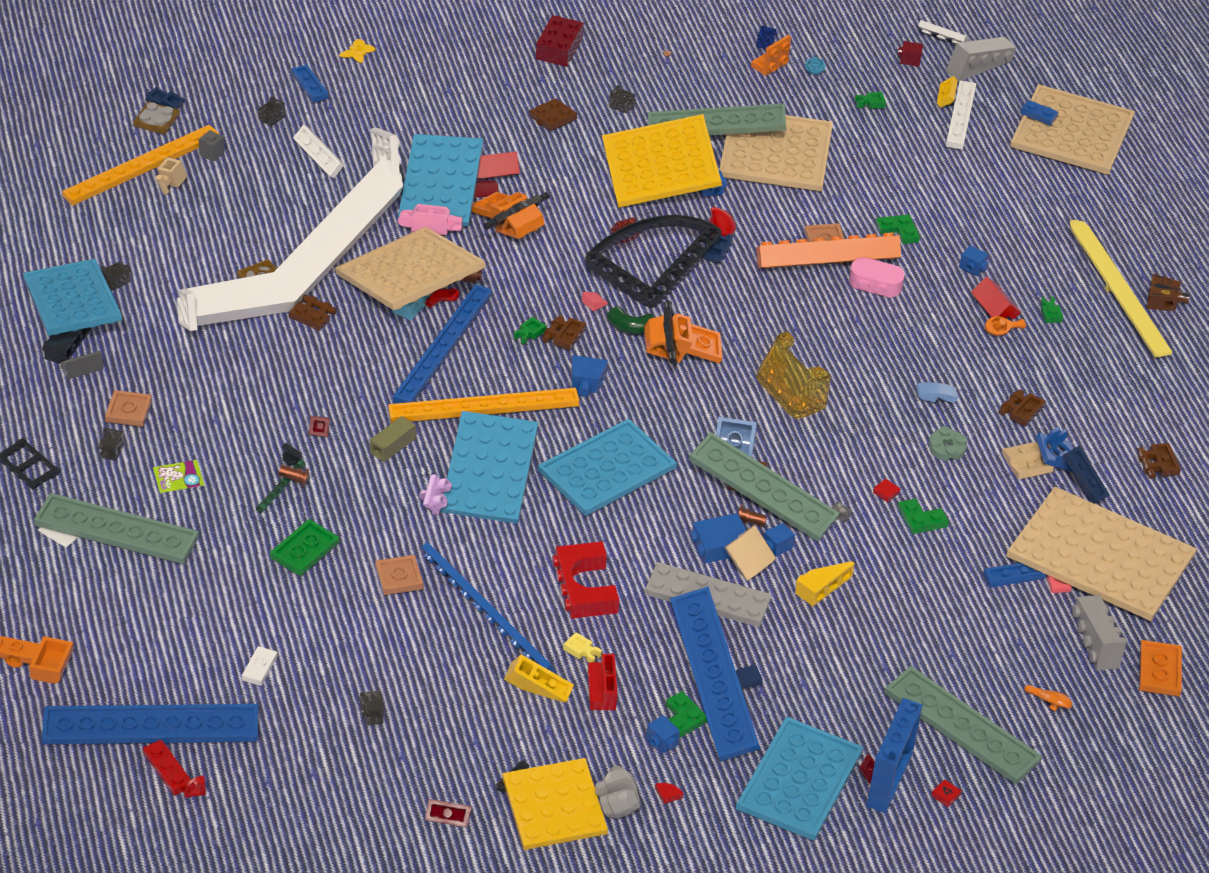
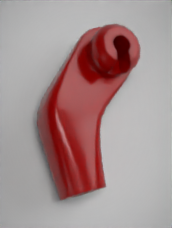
(442, 295)

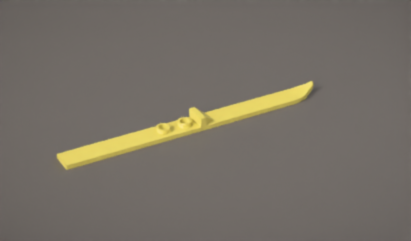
(1120, 289)

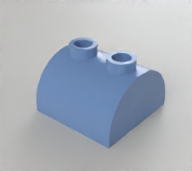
(738, 433)

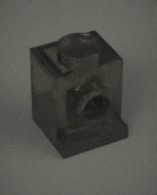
(622, 100)
(272, 111)
(116, 275)
(111, 444)
(372, 707)

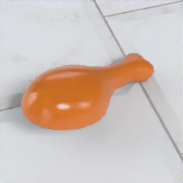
(1000, 326)
(1055, 698)

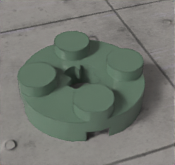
(947, 436)

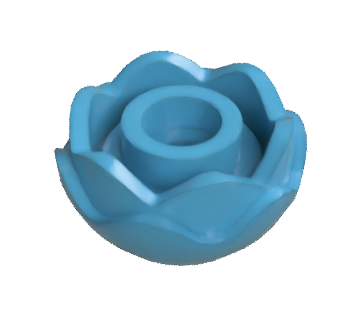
(815, 66)

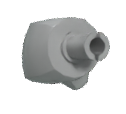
(618, 793)

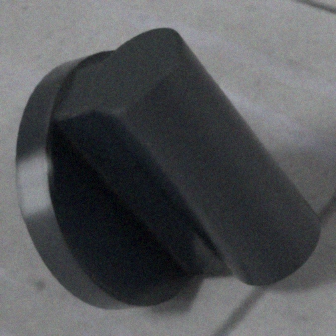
(291, 455)

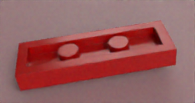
(166, 766)

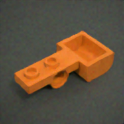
(45, 659)

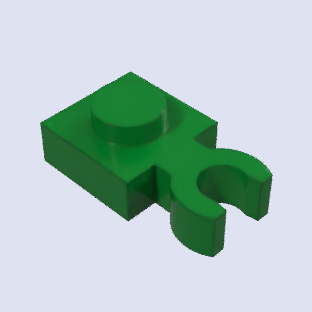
(872, 100)
(1050, 312)
(531, 328)

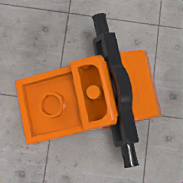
(511, 214)
(674, 336)

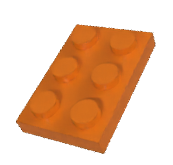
(1160, 668)

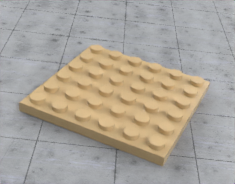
(1082, 135)
(782, 157)
(410, 268)

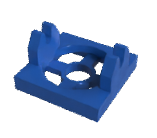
(1054, 438)

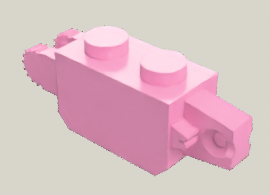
(433, 217)

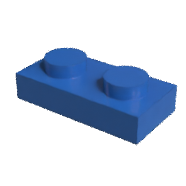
(1039, 112)

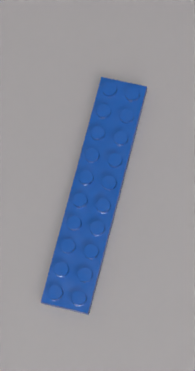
(715, 674)
(150, 723)

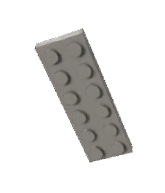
(730, 599)

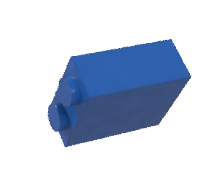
(715, 534)

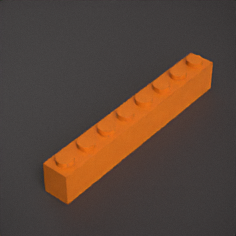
(826, 252)

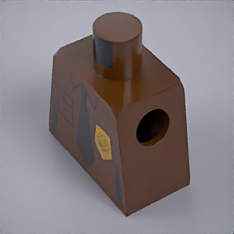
(1165, 294)

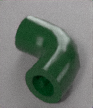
(627, 323)

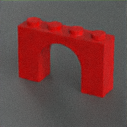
(579, 599)

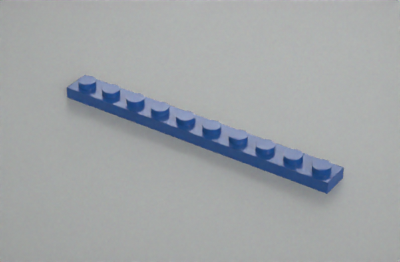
(442, 345)
(482, 604)

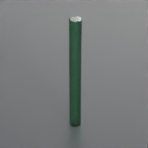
(277, 489)

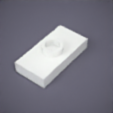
(259, 666)

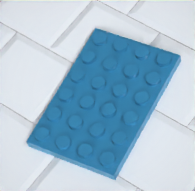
(442, 174)
(72, 297)
(490, 466)
(607, 467)
(799, 778)

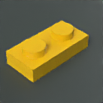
(947, 92)

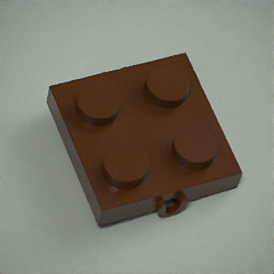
(552, 114)

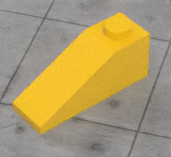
(822, 581)
(537, 679)

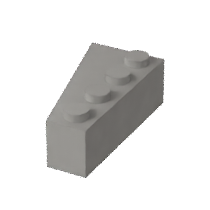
(979, 56)
(1099, 632)

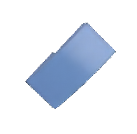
(931, 391)

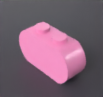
(876, 277)

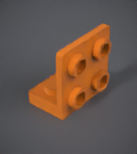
(774, 58)

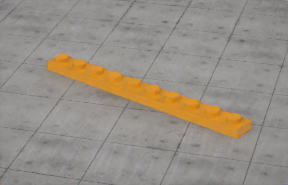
(134, 167)
(484, 404)

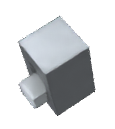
(845, 512)

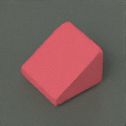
(593, 300)

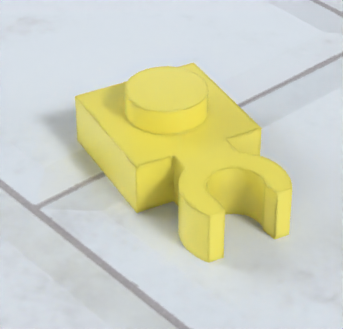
(581, 646)

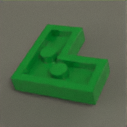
(901, 225)
(921, 521)
(686, 713)

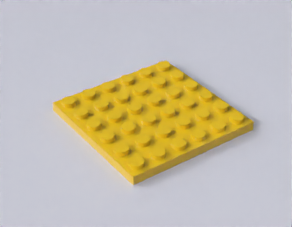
(661, 160)

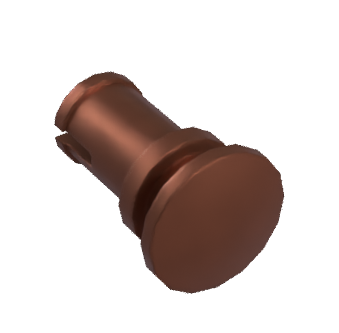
(294, 474)
(751, 517)

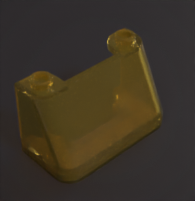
(790, 382)

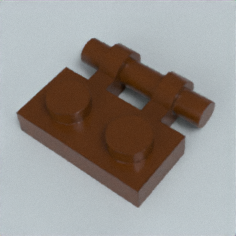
(309, 315)
(569, 332)
(1027, 408)
(1164, 460)

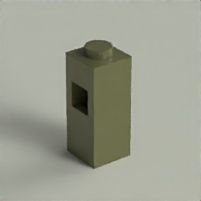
(392, 439)

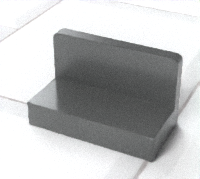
(82, 365)

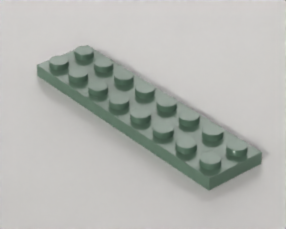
(731, 119)
(764, 486)
(116, 528)
(965, 725)

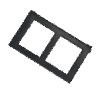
(53, 472)

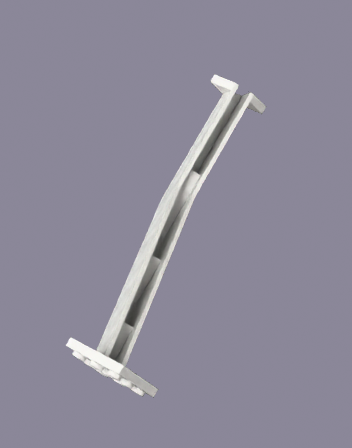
(311, 259)

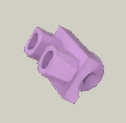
(433, 496)

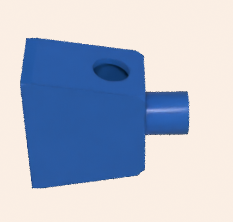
(588, 374)

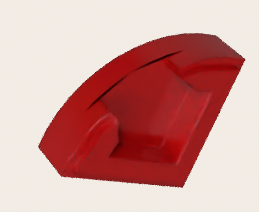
(195, 787)
(668, 792)

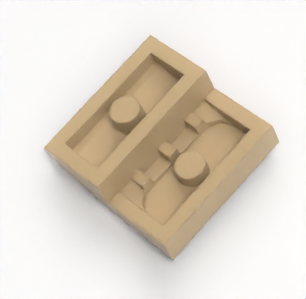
(1026, 460)
(750, 553)

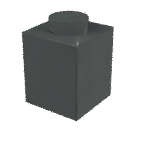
(211, 145)

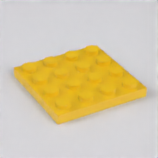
(554, 803)

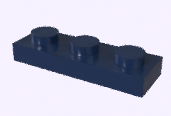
(1086, 474)

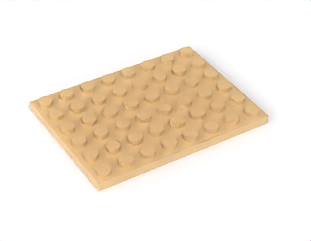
(1102, 553)

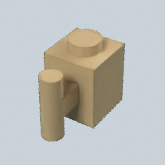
(170, 173)

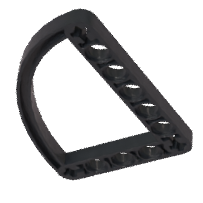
(643, 225)

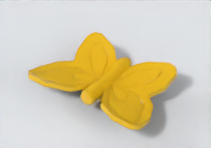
(358, 50)

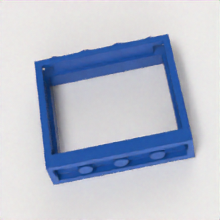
(890, 761)

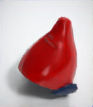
(724, 221)

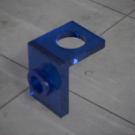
(766, 37)

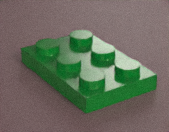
(304, 547)

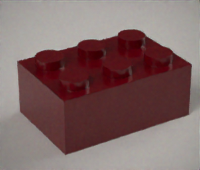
(559, 40)

